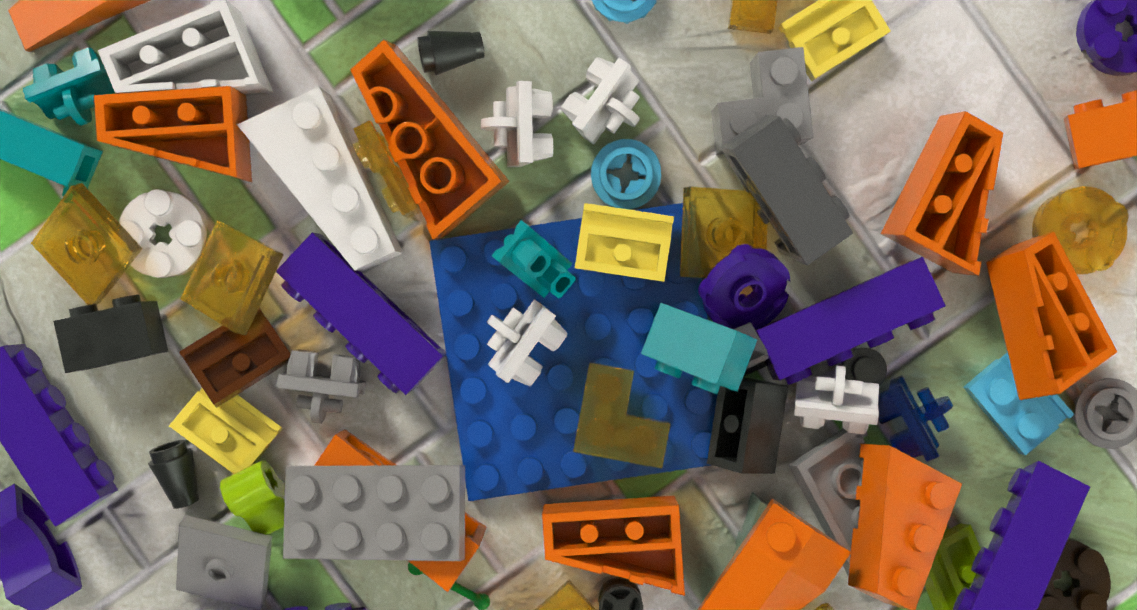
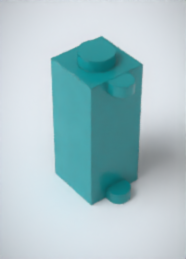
(46, 151)

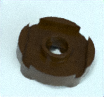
(1089, 580)

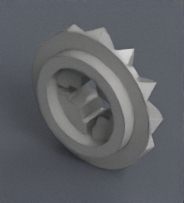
(1113, 432)

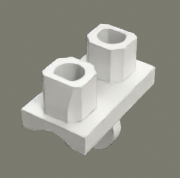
(608, 104)
(514, 124)
(517, 338)
(838, 400)

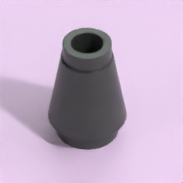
(448, 50)
(175, 472)

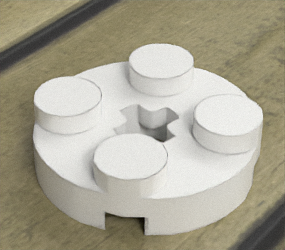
(187, 232)

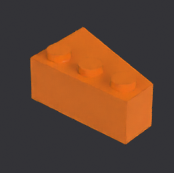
(948, 193)

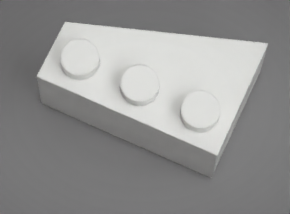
(189, 52)

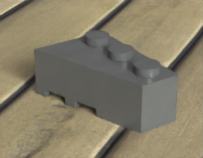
(788, 189)

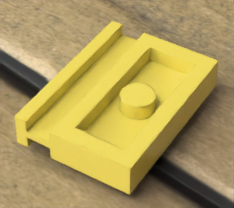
(833, 32)
(624, 242)
(230, 434)

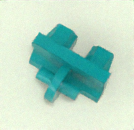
(72, 91)
(535, 261)

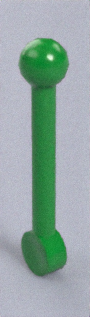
(480, 600)

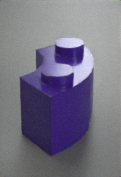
(32, 563)

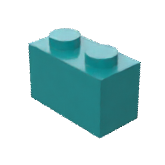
(699, 347)

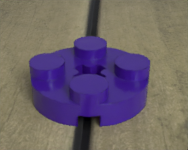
(1102, 43)
(735, 272)

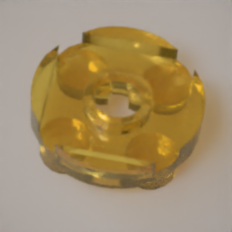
(1103, 218)

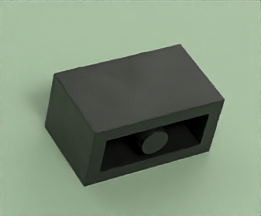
(110, 335)
(748, 427)

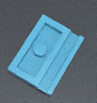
(1021, 421)

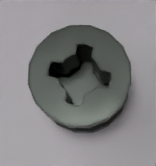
(620, 586)

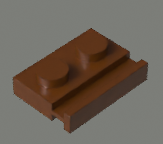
(232, 362)

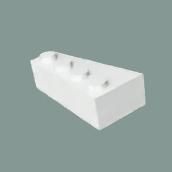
(319, 166)

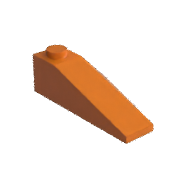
(778, 565)

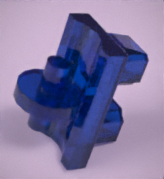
(918, 437)

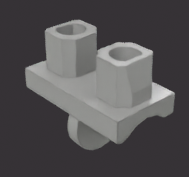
(302, 377)

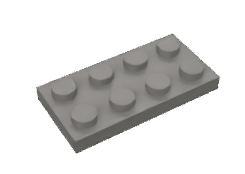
(375, 512)

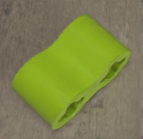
(256, 497)

